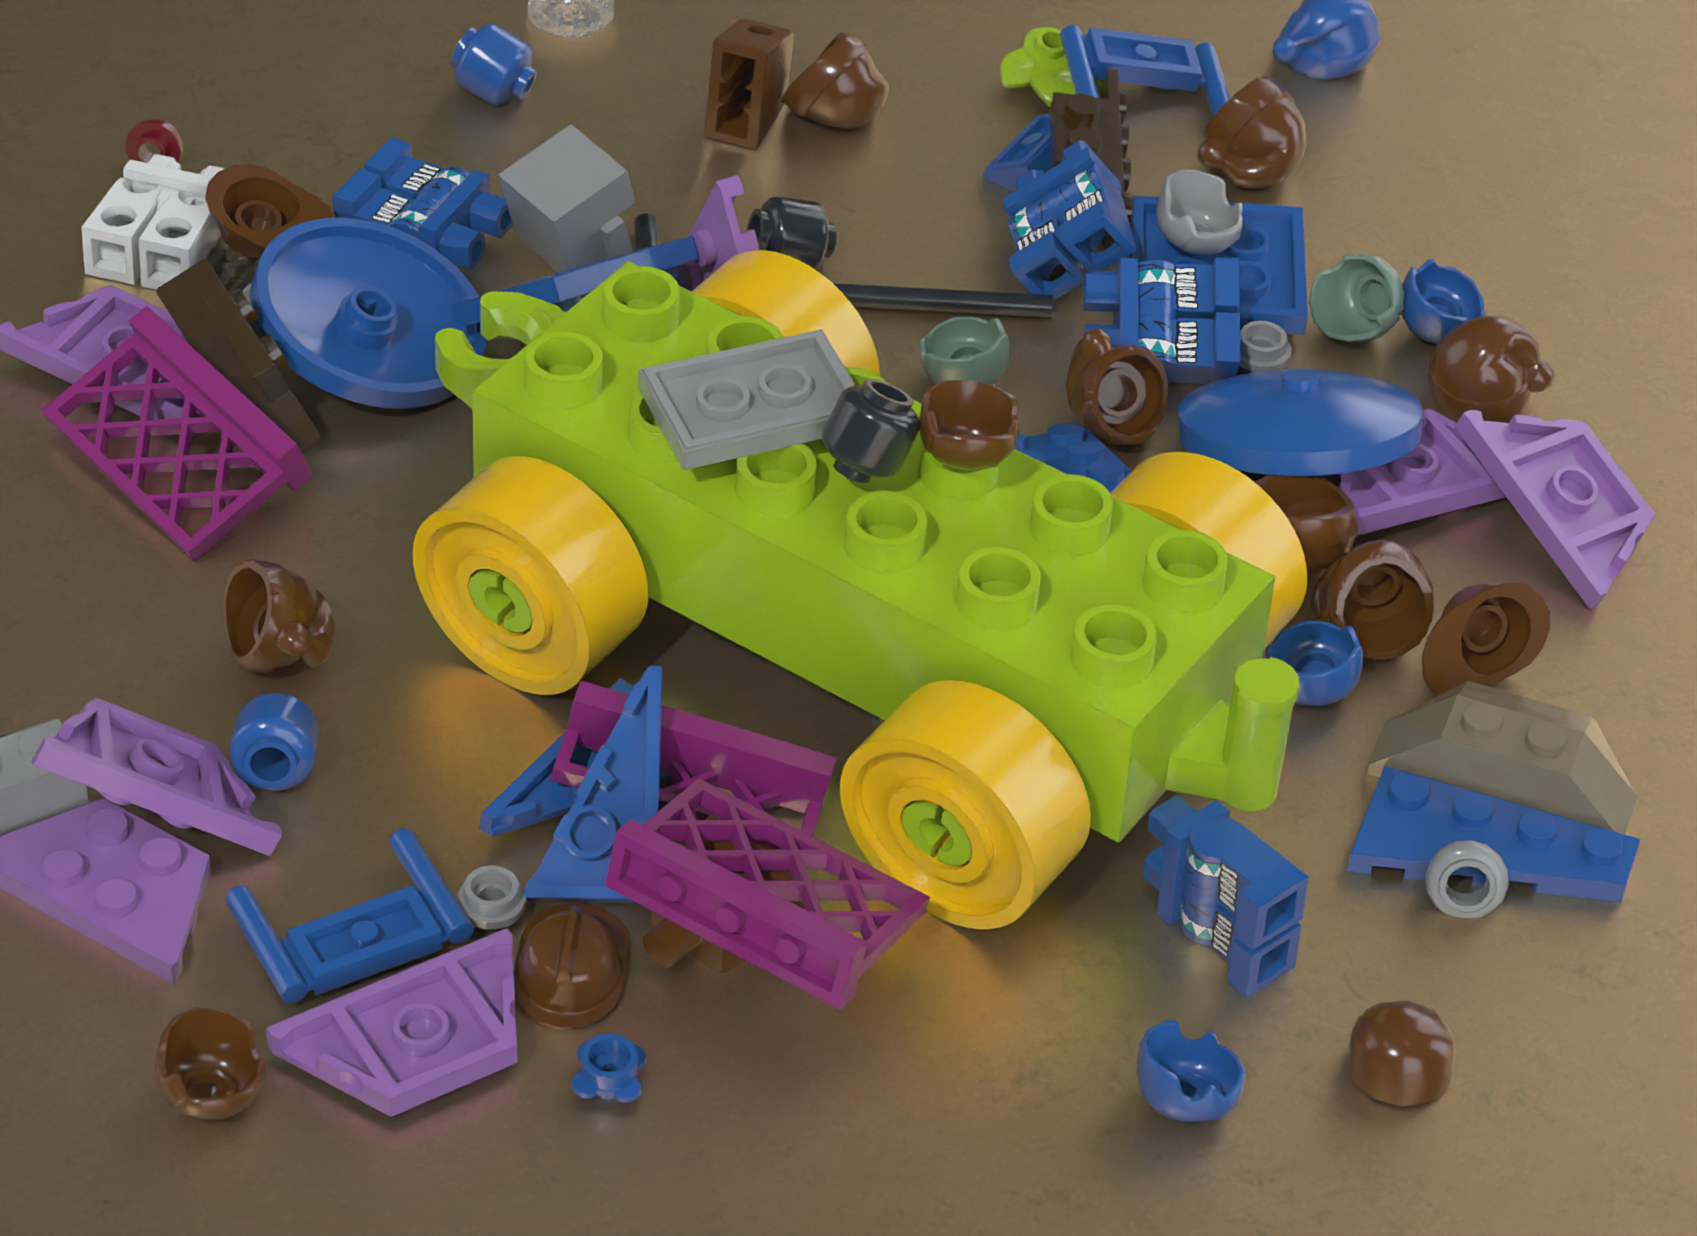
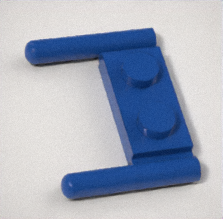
(1143, 61)
(359, 938)

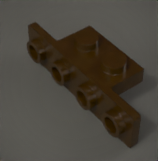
(1099, 126)
(221, 333)

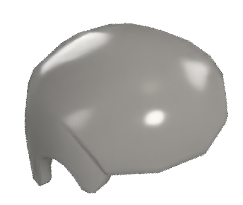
(1197, 214)

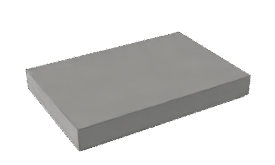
(745, 398)

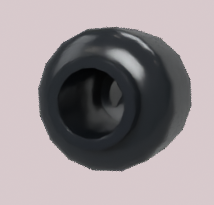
(794, 229)
(871, 430)

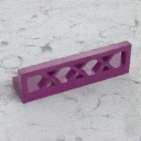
(694, 747)

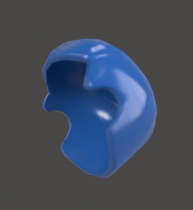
(1439, 300)
(1323, 657)
(1188, 1076)

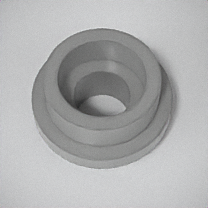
(1263, 347)
(492, 897)

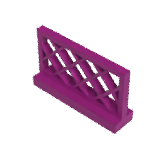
(222, 411)
(753, 914)

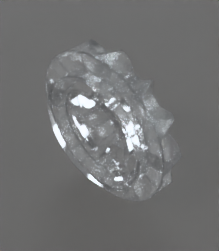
(571, 20)

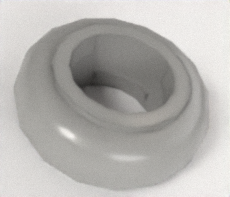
(1460, 855)

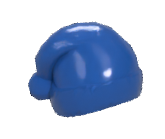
(1329, 38)

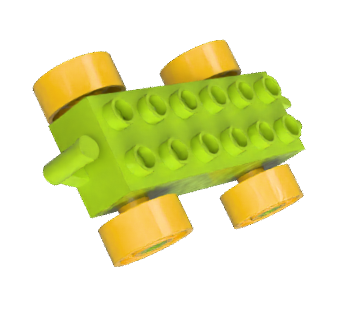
(1010, 623)

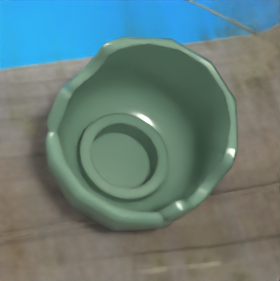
(1357, 299)
(966, 350)

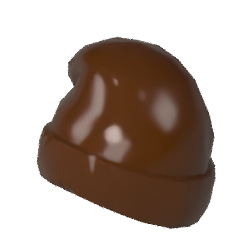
(840, 86)
(1255, 136)
(1487, 368)
(1116, 389)
(1319, 515)
(1380, 594)
(275, 618)

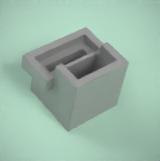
(569, 201)

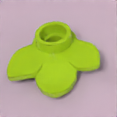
(1040, 64)

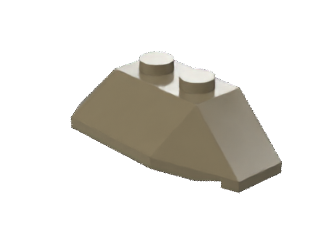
(1511, 752)

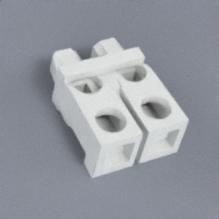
(150, 224)

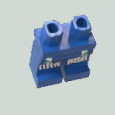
(426, 201)
(1063, 219)
(1175, 311)
(1227, 890)

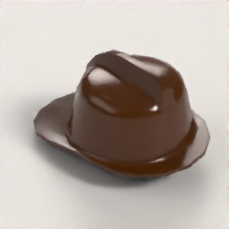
(257, 206)
(1485, 636)
(571, 965)

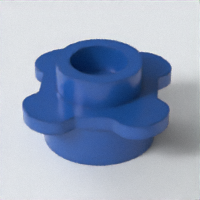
(609, 1068)

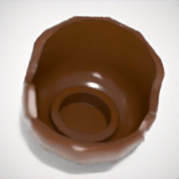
(969, 424)
(1402, 1053)
(209, 1064)

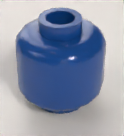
(493, 64)
(274, 742)

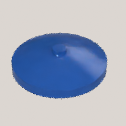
(360, 309)
(1300, 422)

